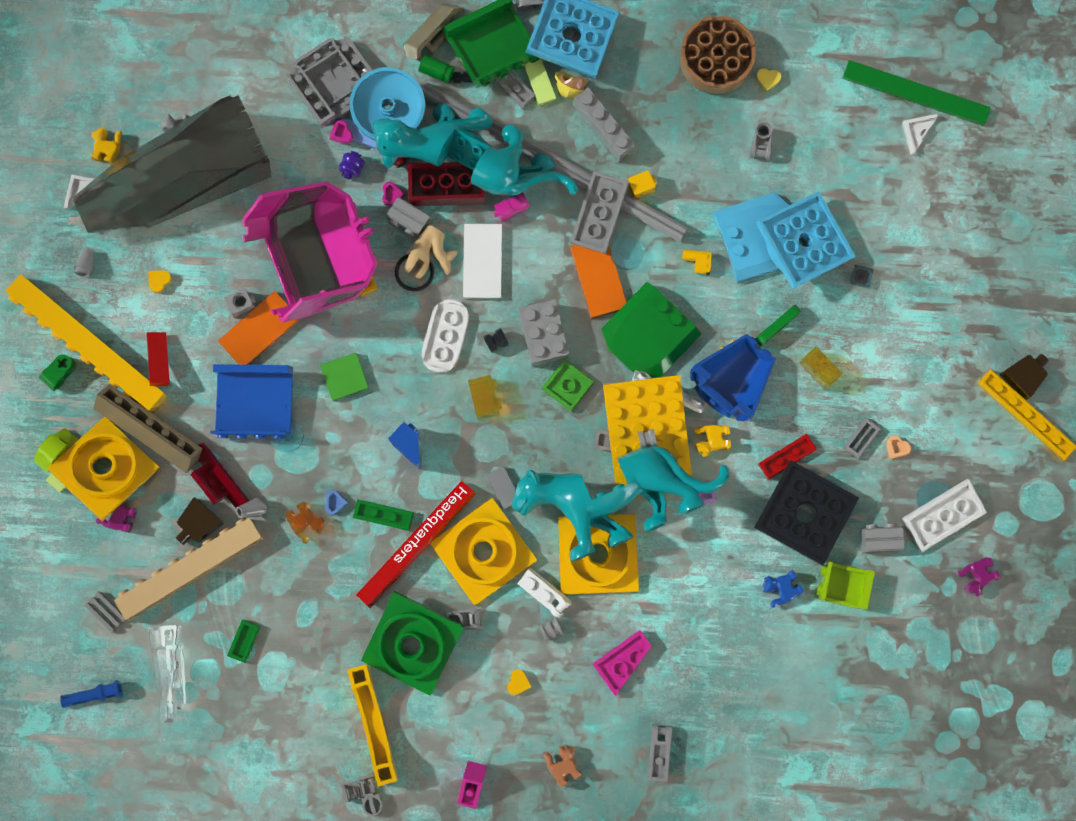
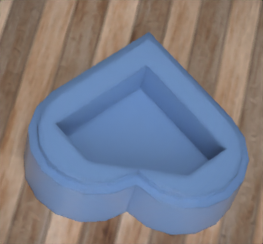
(335, 502)

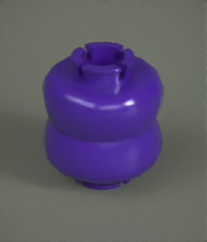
(351, 165)

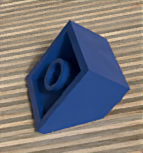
(408, 443)

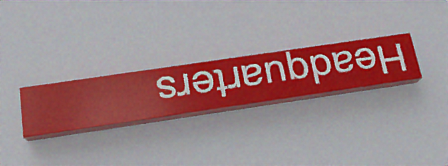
(415, 544)

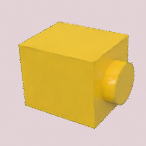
(642, 184)

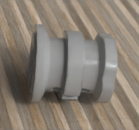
(551, 629)

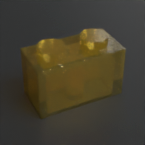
(820, 368)
(484, 397)

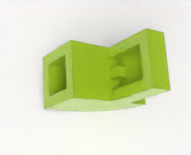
(53, 448)

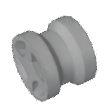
(647, 439)

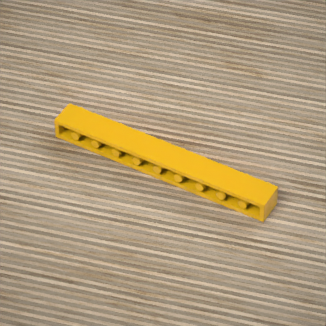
(86, 343)

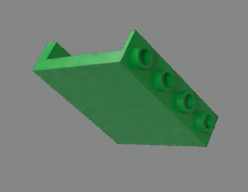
(490, 42)

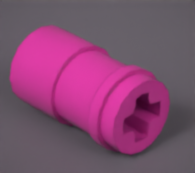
(511, 206)

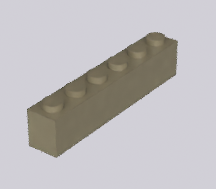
(147, 428)

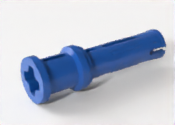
(99, 693)

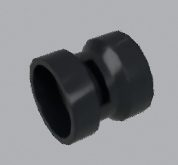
(496, 340)

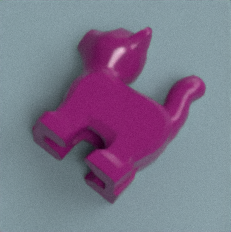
(118, 519)
(981, 575)

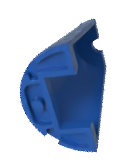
(734, 378)

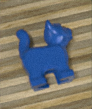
(784, 586)

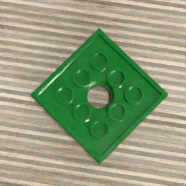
(433, 631)

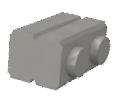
(408, 217)
(882, 539)

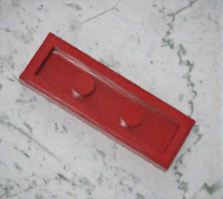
(157, 359)
(794, 451)

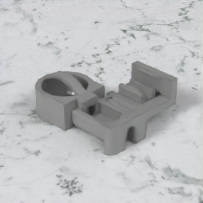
(362, 789)

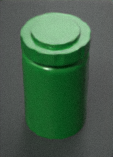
(436, 69)

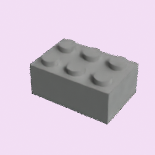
(543, 333)

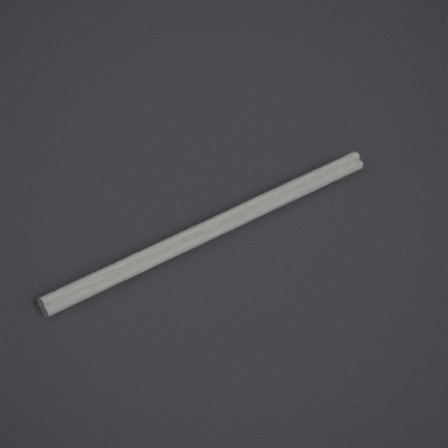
(580, 176)

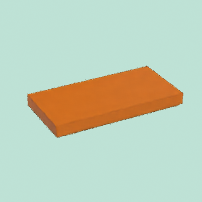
(598, 281)
(256, 331)

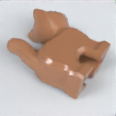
(566, 766)

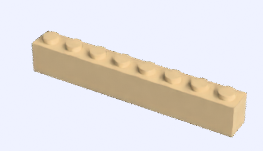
(188, 569)

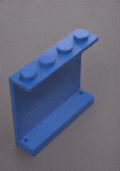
(253, 401)

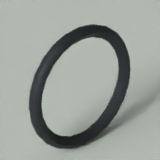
(411, 288)

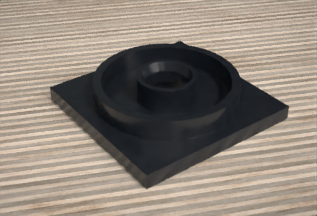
(831, 511)

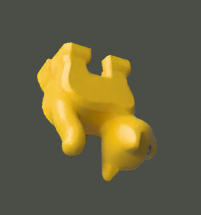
(102, 148)
(715, 439)

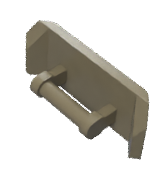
(429, 29)

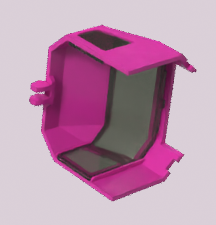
(314, 246)

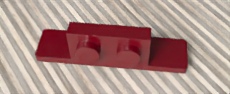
(216, 481)

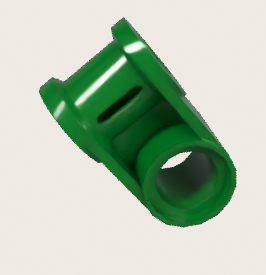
(56, 373)

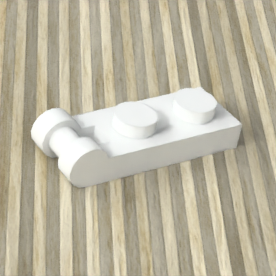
(544, 592)

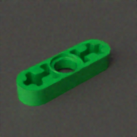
(777, 325)

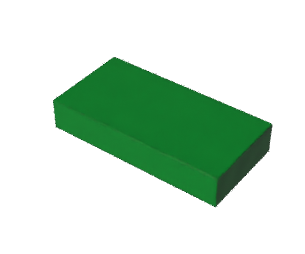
(243, 641)

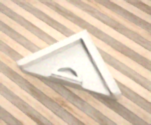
(916, 130)
(76, 184)

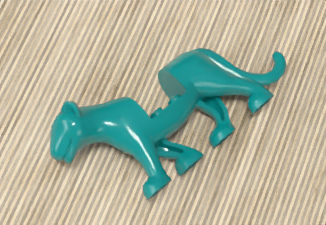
(493, 169)
(647, 472)

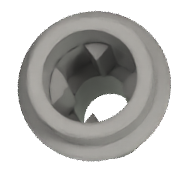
(84, 264)
(253, 508)

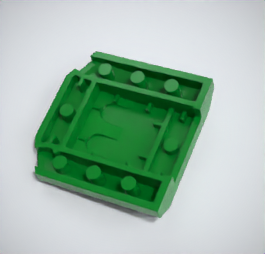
(649, 332)

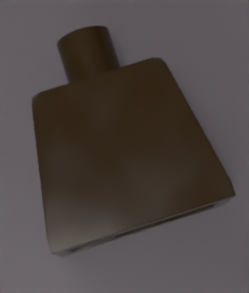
(1026, 375)
(197, 522)

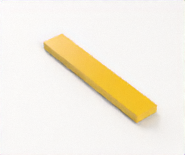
(1027, 415)

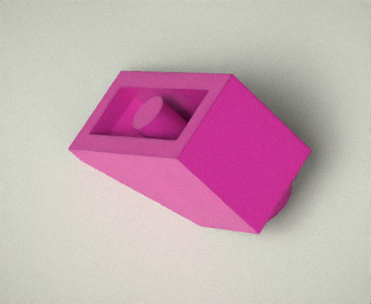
(471, 784)

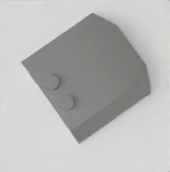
(327, 78)

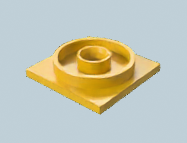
(103, 491)
(613, 575)
(480, 577)

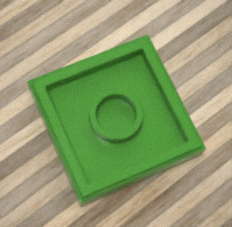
(344, 376)
(567, 385)

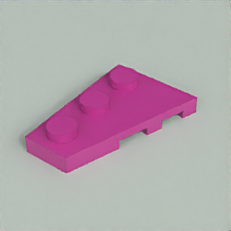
(622, 660)

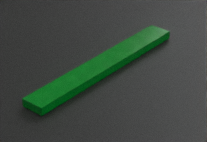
(916, 93)

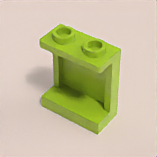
(845, 585)

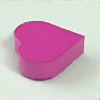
(341, 133)
(391, 193)

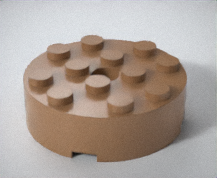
(712, 72)

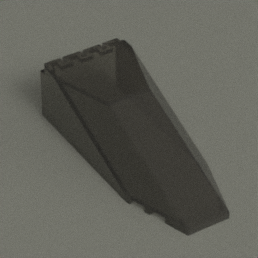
(177, 171)

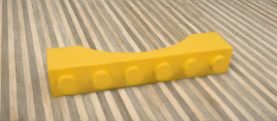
(373, 724)

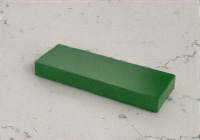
(383, 515)

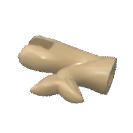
(420, 253)

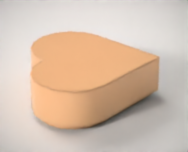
(897, 447)

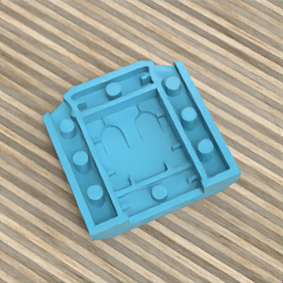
(742, 237)

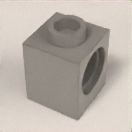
(233, 299)

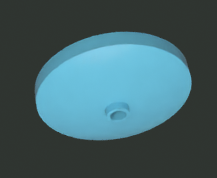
(383, 88)

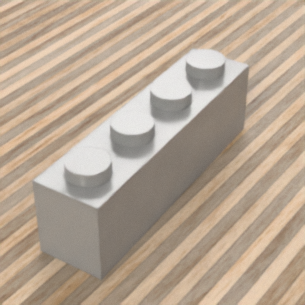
(603, 124)

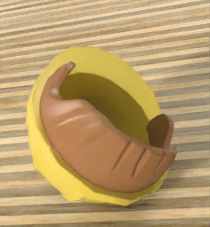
(569, 85)

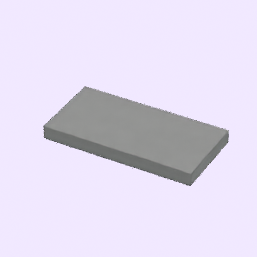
(599, 212)

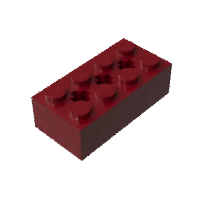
(437, 194)

